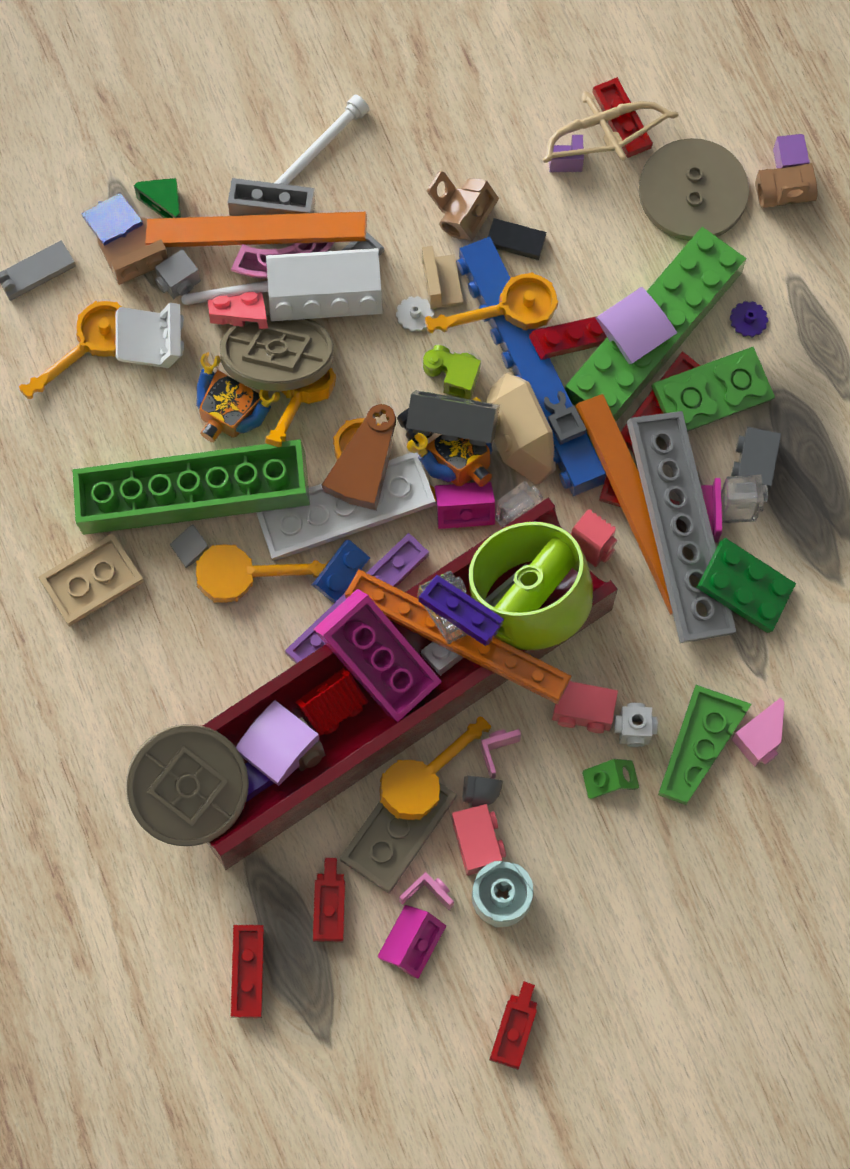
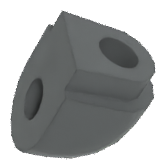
(480, 790)

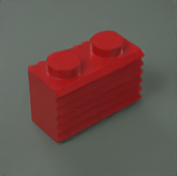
(332, 702)

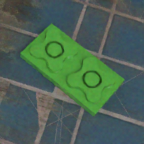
(715, 389)

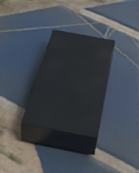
(517, 238)

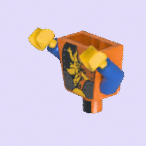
(229, 404)
(453, 460)

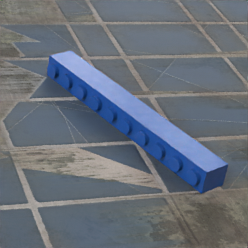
(487, 278)

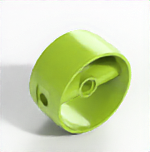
(552, 557)

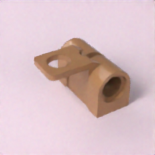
(786, 186)
(464, 207)

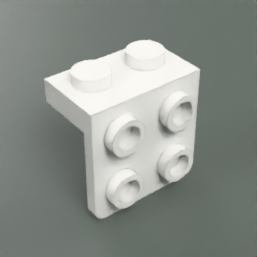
(149, 336)

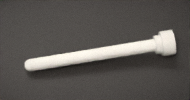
(355, 109)
(203, 296)

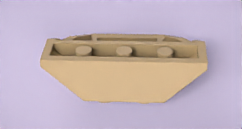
(522, 429)

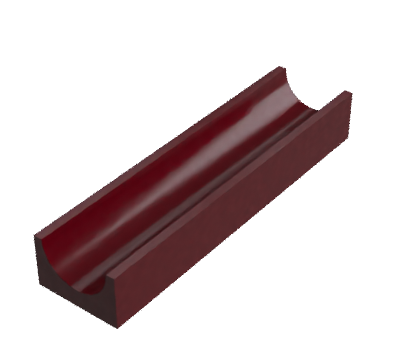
(371, 736)

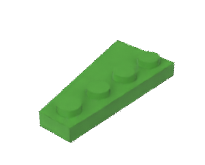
(703, 734)

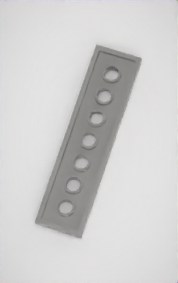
(663, 519)

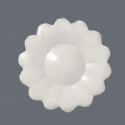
(412, 313)

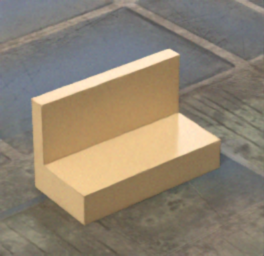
(441, 279)

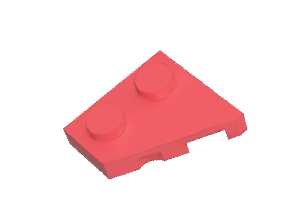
(238, 309)

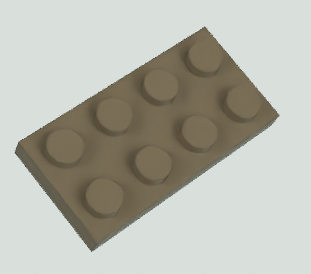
(390, 844)

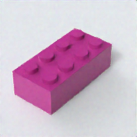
(377, 655)

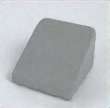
(189, 546)

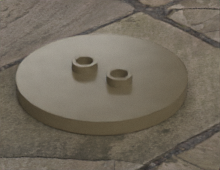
(693, 187)
(279, 357)
(187, 785)

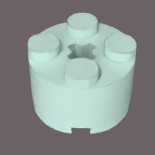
(502, 876)

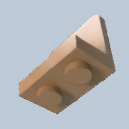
(131, 257)

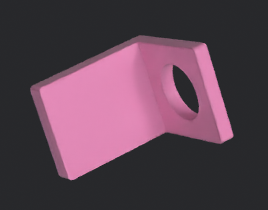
(497, 739)
(437, 887)

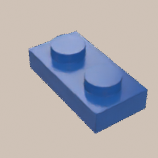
(340, 571)

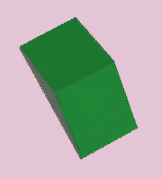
(160, 196)

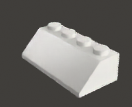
(324, 284)

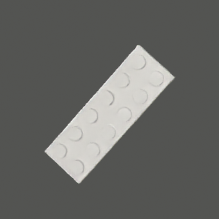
(329, 518)

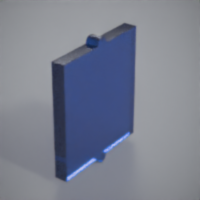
(112, 219)

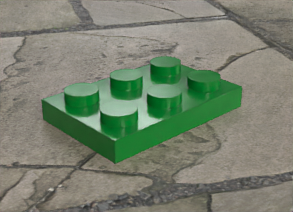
(746, 585)

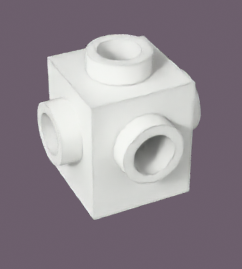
(633, 734)

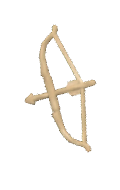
(612, 139)

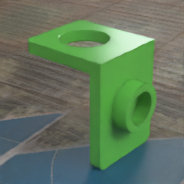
(609, 777)

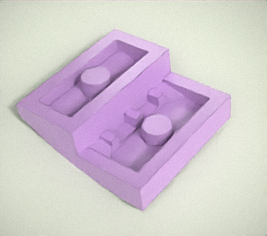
(636, 325)
(276, 742)

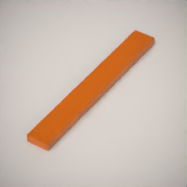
(258, 229)
(624, 480)
(496, 656)

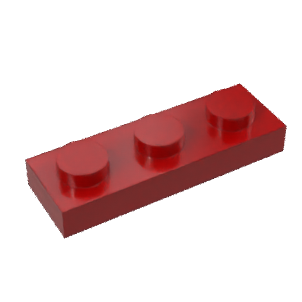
(609, 96)
(567, 338)
(247, 971)

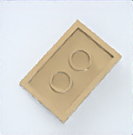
(91, 579)

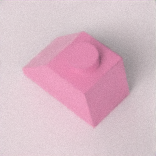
(762, 735)

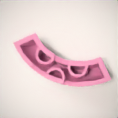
(252, 261)

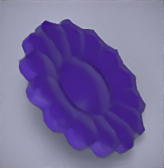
(749, 319)

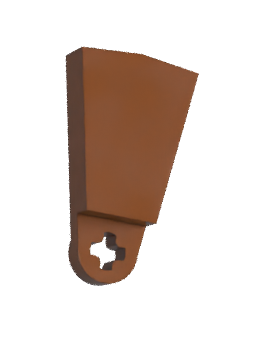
(363, 464)

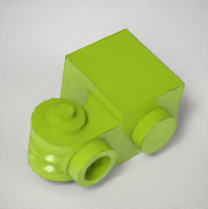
(460, 370)

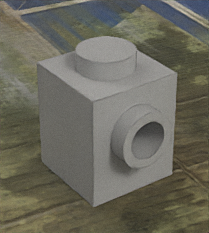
(177, 275)

